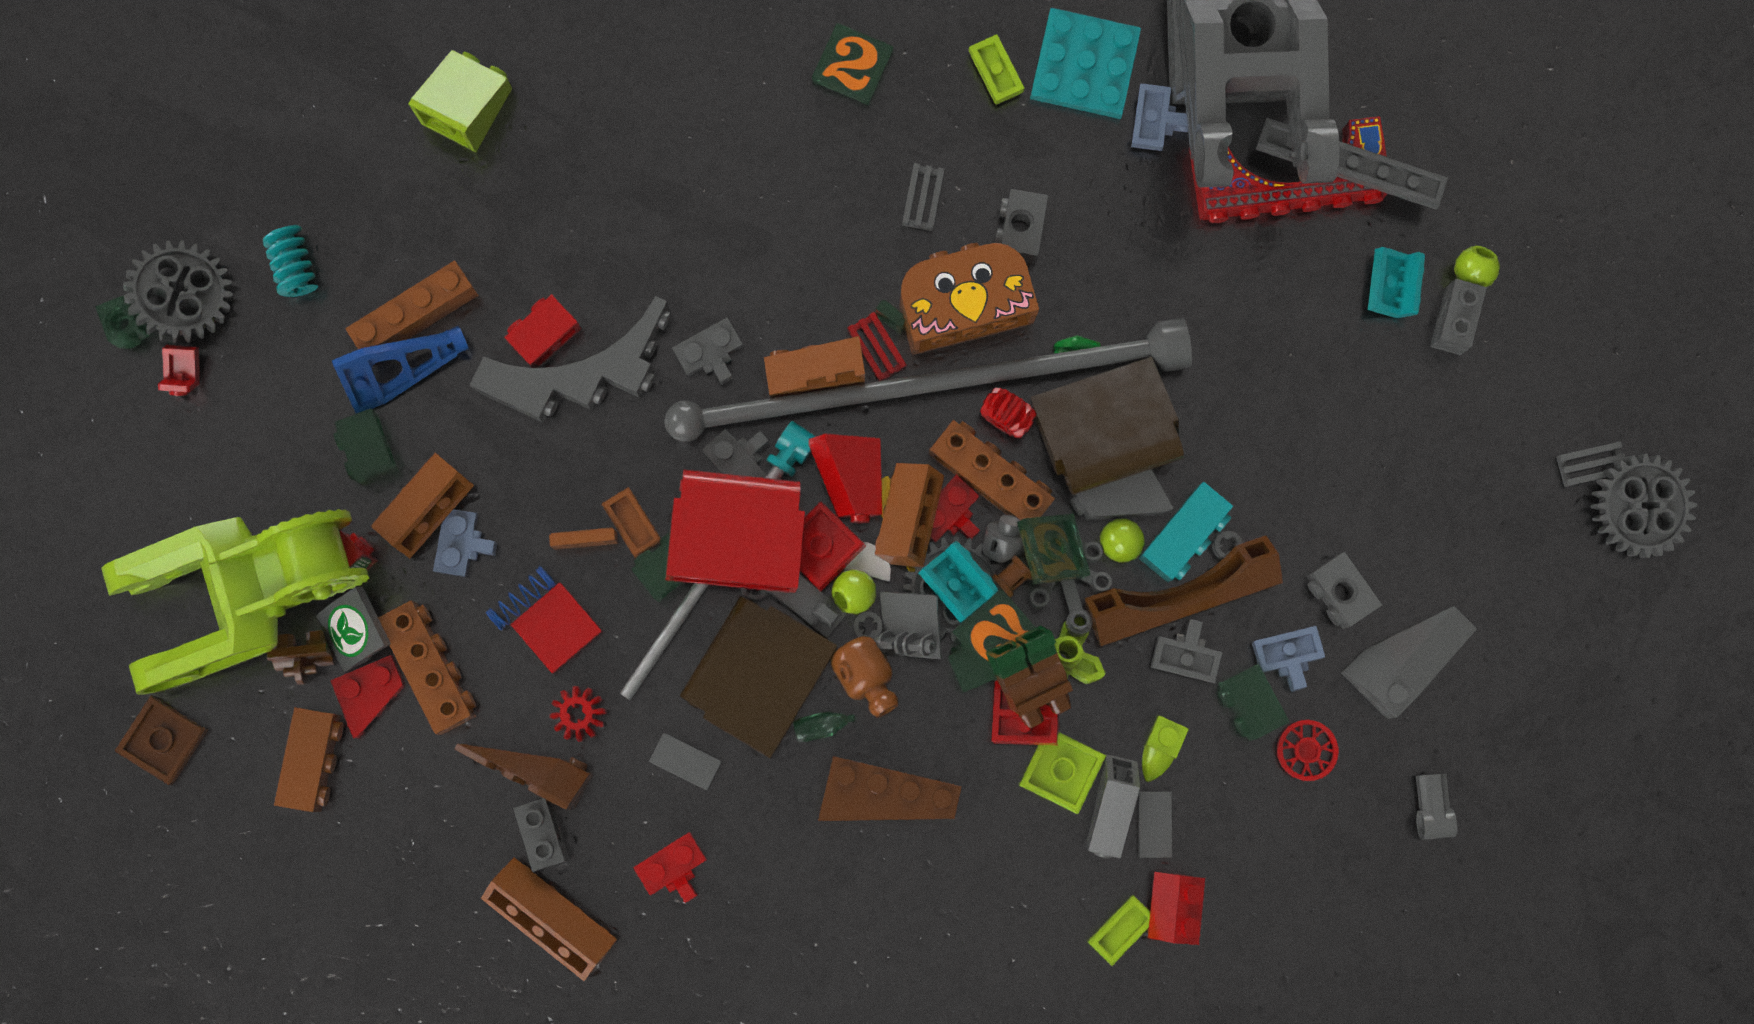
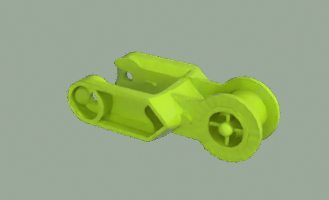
(247, 582)

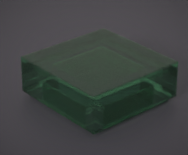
(890, 316)

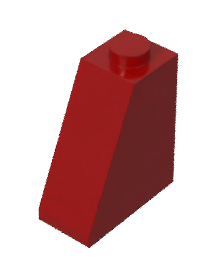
(851, 474)

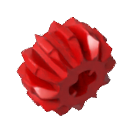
(1008, 412)
(567, 718)

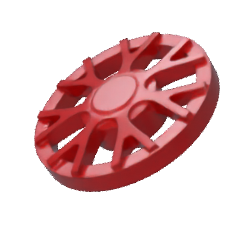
(1307, 750)

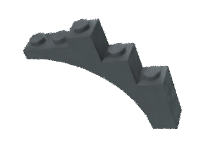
(621, 365)

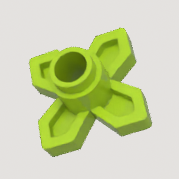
(1078, 663)

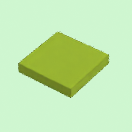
(1063, 772)

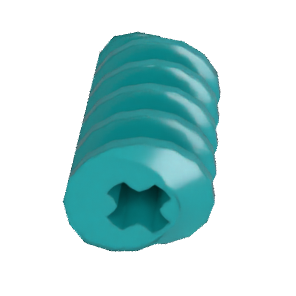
(287, 262)

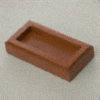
(631, 522)
(583, 538)

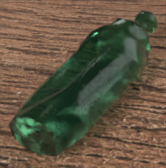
(820, 725)

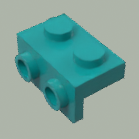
(1396, 283)
(959, 581)

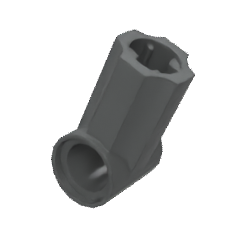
(1435, 816)

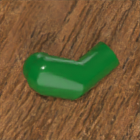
(1074, 343)

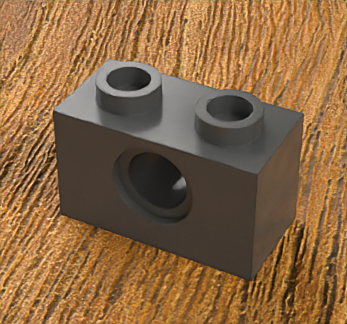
(1028, 208)
(1458, 317)
(1360, 598)
(541, 834)

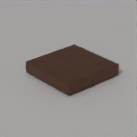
(161, 740)

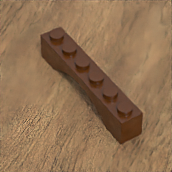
(1242, 572)

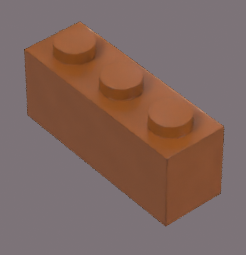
(422, 505)
(909, 514)
(308, 760)

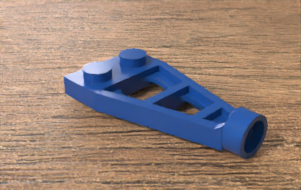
(357, 374)

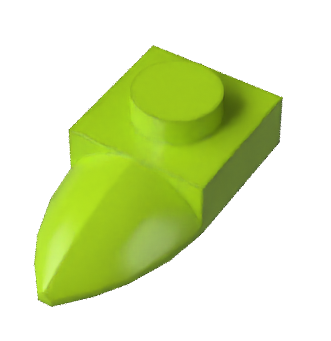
(1162, 747)

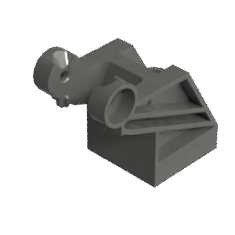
(1280, 64)

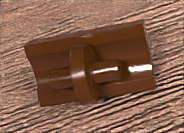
(301, 660)

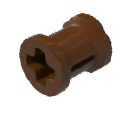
(1012, 576)

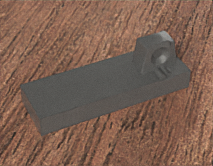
(811, 607)

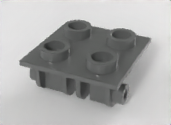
(910, 625)

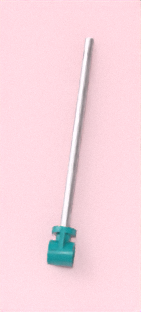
(793, 448)

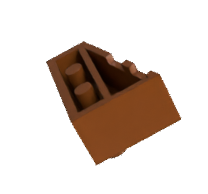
(815, 368)

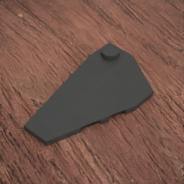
(1407, 662)

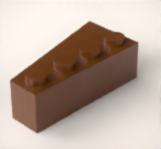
(877, 793)

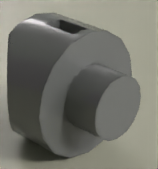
(1008, 538)

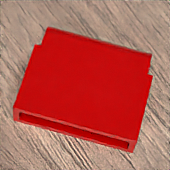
(736, 532)

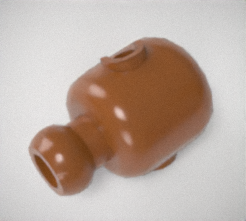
(865, 673)

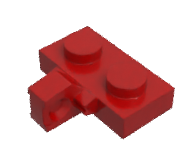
(954, 511)
(672, 868)

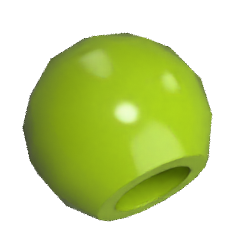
(1477, 266)
(1122, 540)
(854, 591)

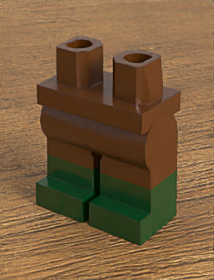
(1031, 675)

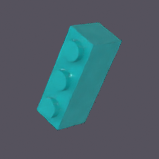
(1187, 533)

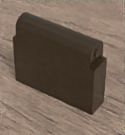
(1109, 426)
(758, 674)

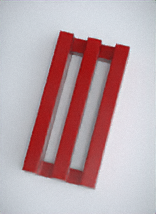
(863, 324)

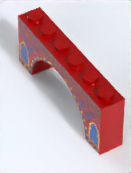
(1254, 195)

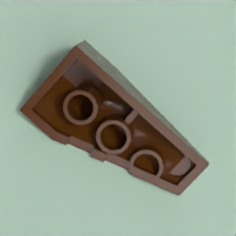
(547, 777)

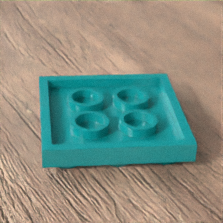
(1085, 63)

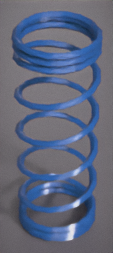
(501, 623)

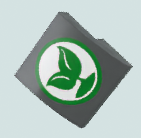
(353, 629)

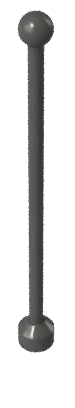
(1166, 344)

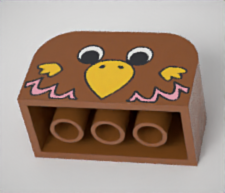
(966, 296)

